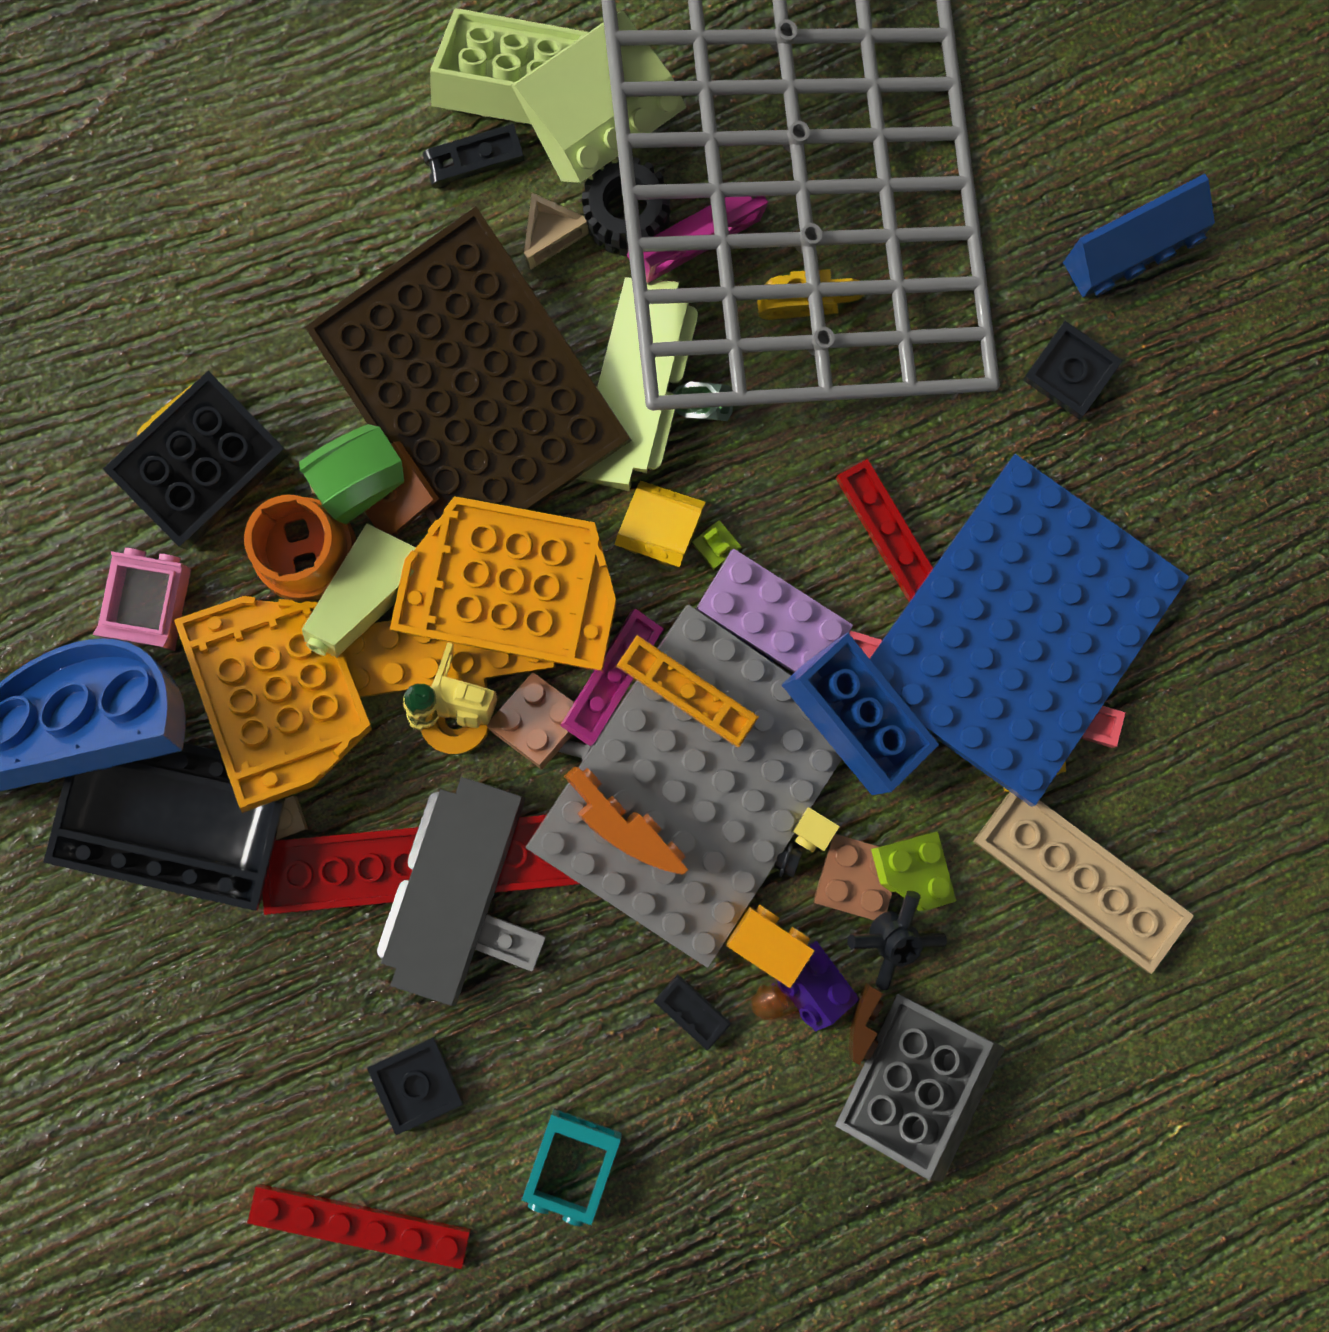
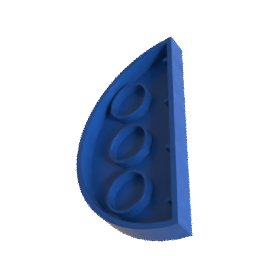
(86, 712)

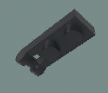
(473, 155)

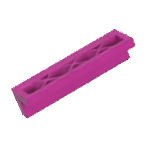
(741, 214)

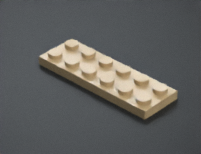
(1084, 880)

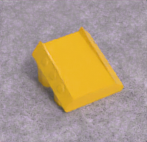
(660, 524)

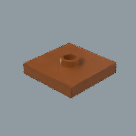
(406, 501)

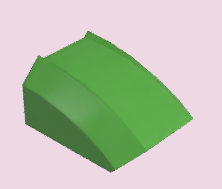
(353, 472)

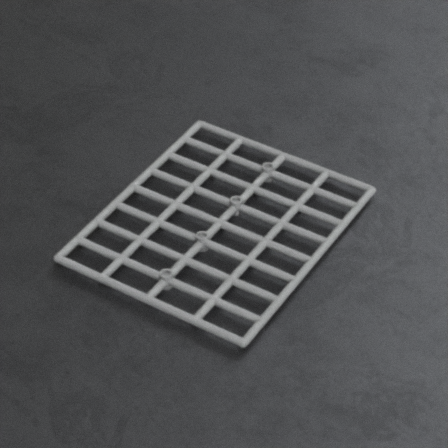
(810, 234)

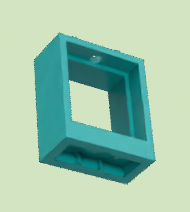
(585, 1132)

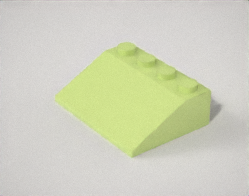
(487, 55)
(573, 104)

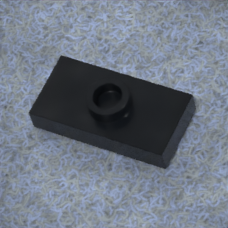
(692, 1012)

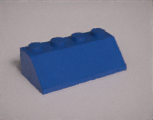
(1141, 238)
(860, 715)

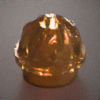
(769, 1002)

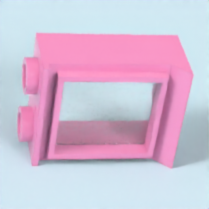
(143, 599)

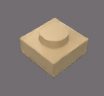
(291, 820)

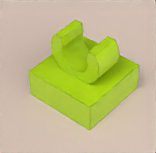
(715, 544)

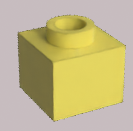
(814, 830)

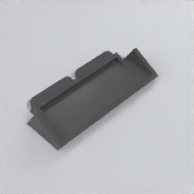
(450, 888)

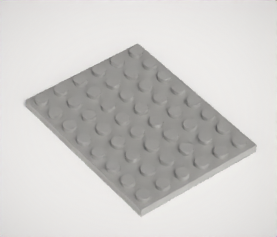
(713, 800)

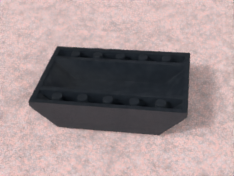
(167, 828)

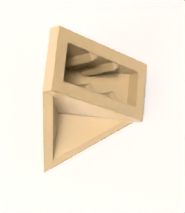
(550, 230)

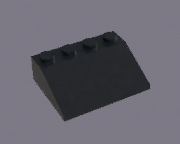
(196, 461)

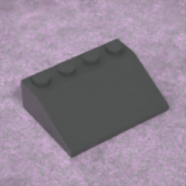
(920, 1088)

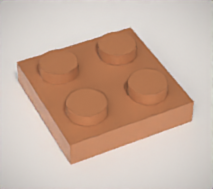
(533, 721)
(851, 879)

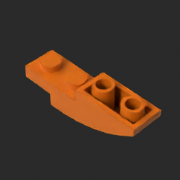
(632, 835)

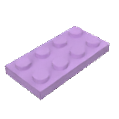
(769, 613)

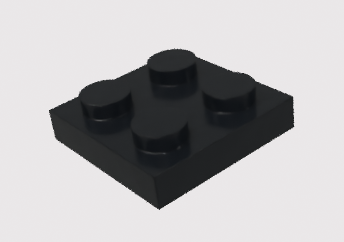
(1072, 370)
(415, 1085)

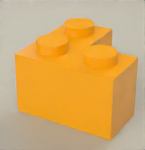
(770, 946)

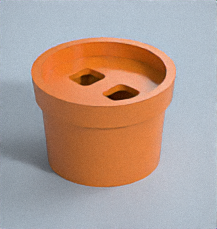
(275, 556)

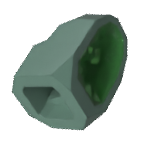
(710, 413)

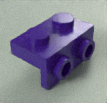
(820, 991)

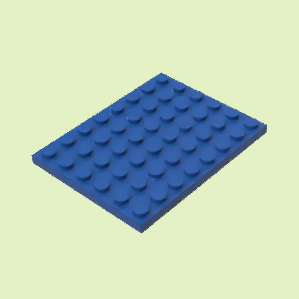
(1025, 628)

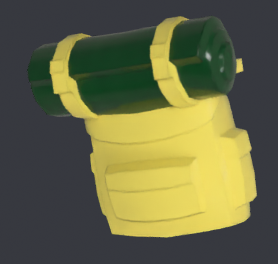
(448, 699)

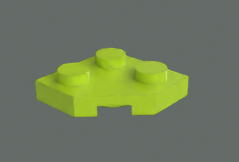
(916, 866)

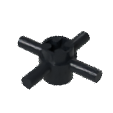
(896, 939)

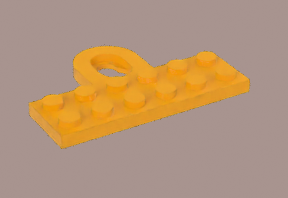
(394, 661)

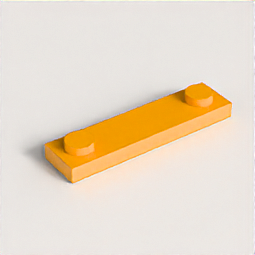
(687, 691)

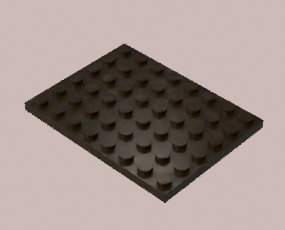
(469, 373)

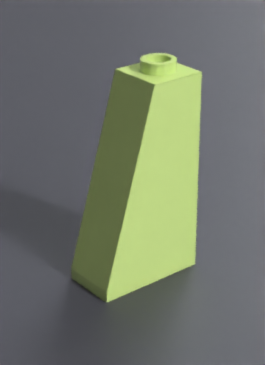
(358, 592)

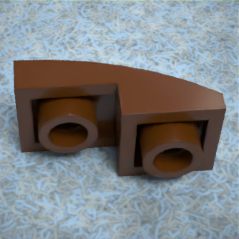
(862, 1037)

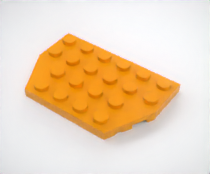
(510, 584)
(270, 698)

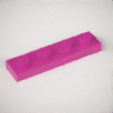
(607, 688)

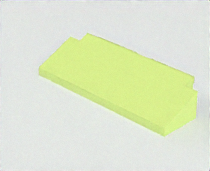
(624, 390)

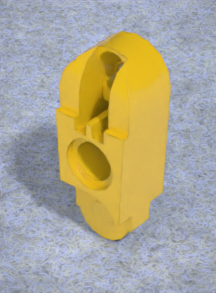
(799, 307)

